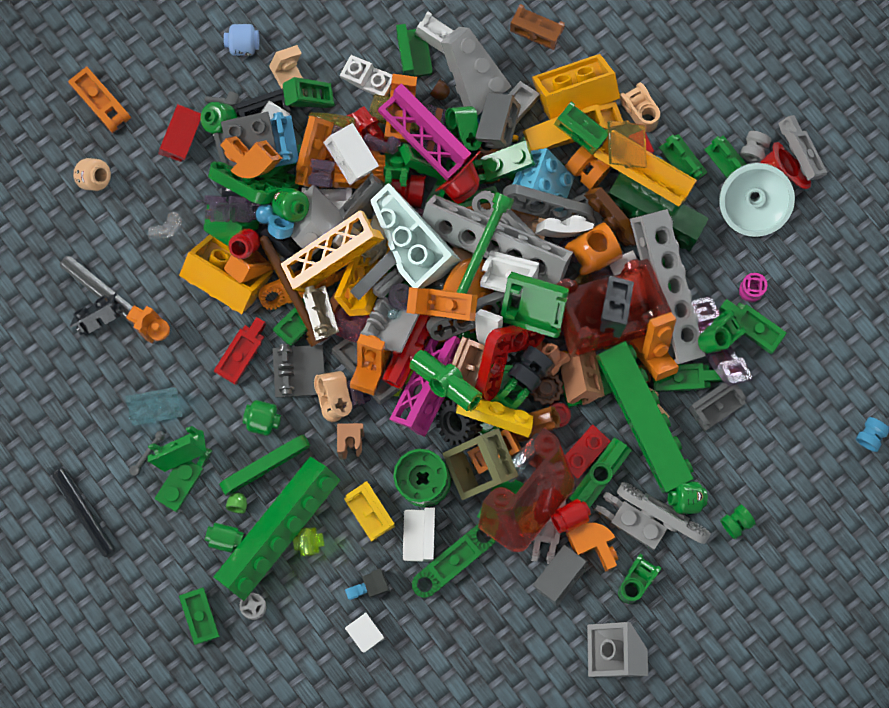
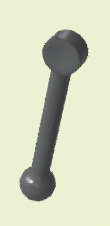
(134, 470)

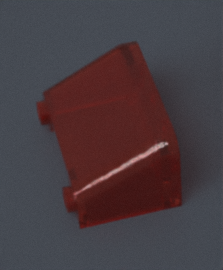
(586, 302)
(519, 517)

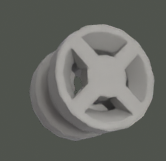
(252, 602)

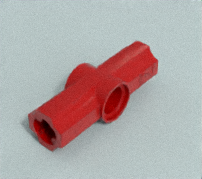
(399, 367)

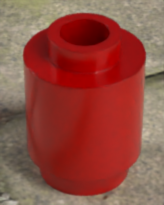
(244, 243)
(571, 516)

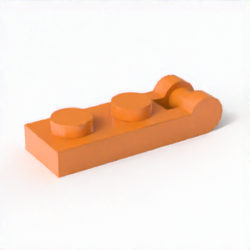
(98, 99)

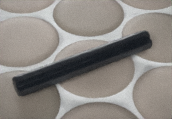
(83, 512)

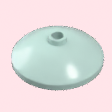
(764, 213)

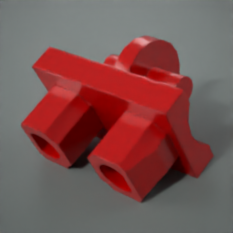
(367, 124)

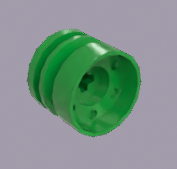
(422, 463)

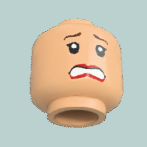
(92, 174)

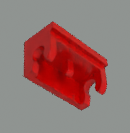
(180, 133)

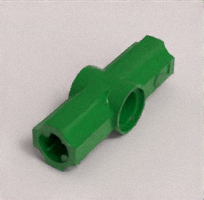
(446, 380)
(610, 461)

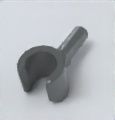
(231, 99)

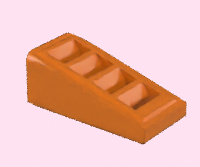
(247, 268)

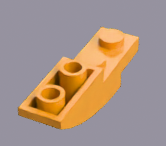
(549, 136)

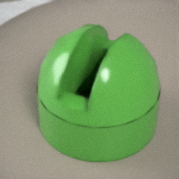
(236, 503)

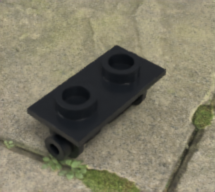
(87, 318)

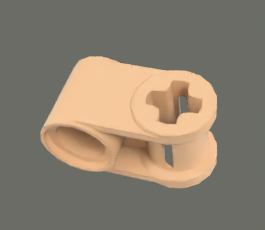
(638, 103)
(333, 394)

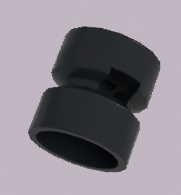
(526, 376)

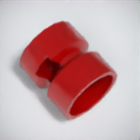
(414, 189)

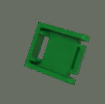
(540, 304)

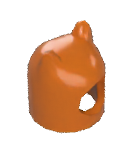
(595, 249)

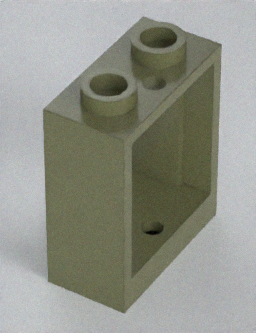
(500, 468)

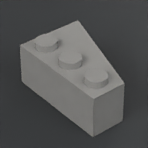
(472, 69)

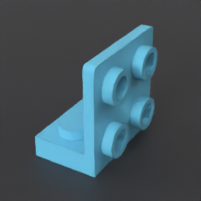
(546, 175)

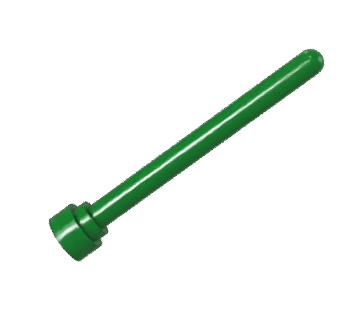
(501, 205)

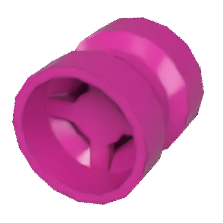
(749, 291)

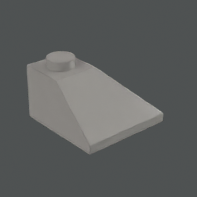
(320, 219)
(616, 651)

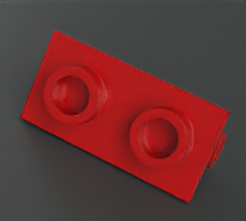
(586, 450)

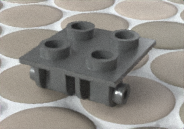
(250, 130)
(296, 369)

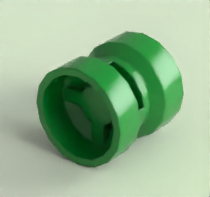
(737, 521)

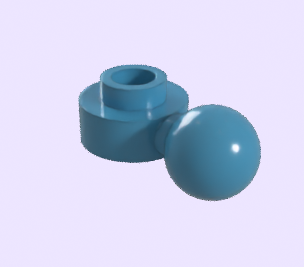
(277, 227)

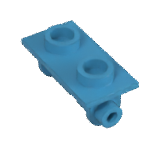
(284, 138)

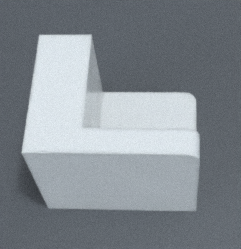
(364, 633)

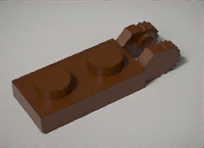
(612, 215)

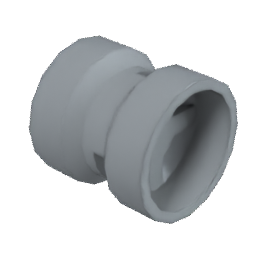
(755, 146)

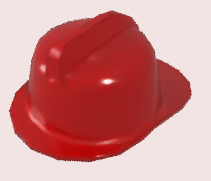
(787, 164)
(462, 184)

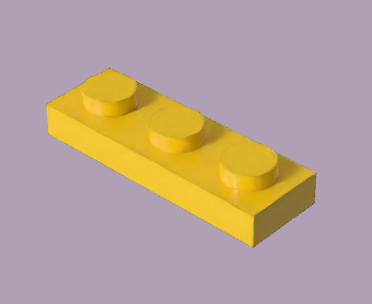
(500, 416)

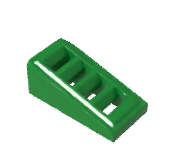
(294, 97)

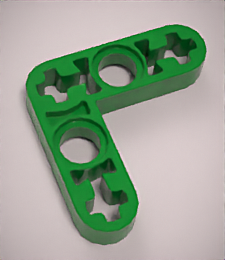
(256, 191)

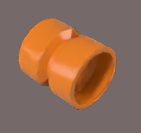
(581, 162)

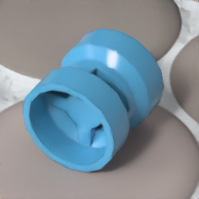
(872, 434)

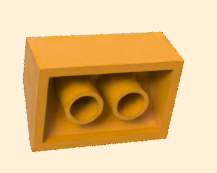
(582, 82)
(206, 270)

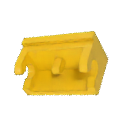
(369, 511)

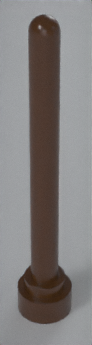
(293, 294)

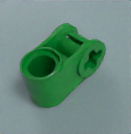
(463, 125)
(720, 333)
(640, 576)

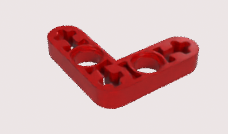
(496, 351)

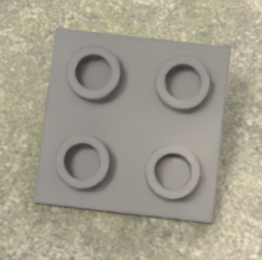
(391, 331)

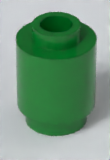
(223, 537)

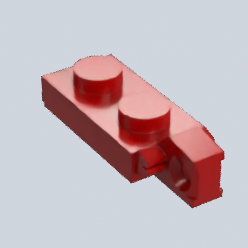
(241, 352)

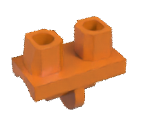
(148, 324)

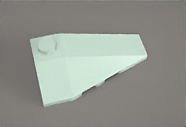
(417, 248)

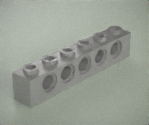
(644, 231)
(507, 237)

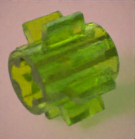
(308, 542)

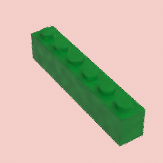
(644, 416)
(277, 528)

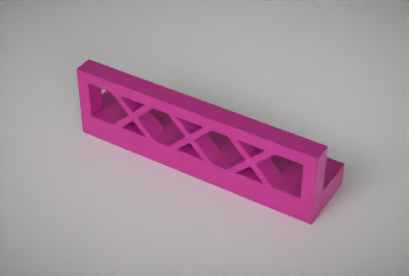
(431, 126)
(426, 403)

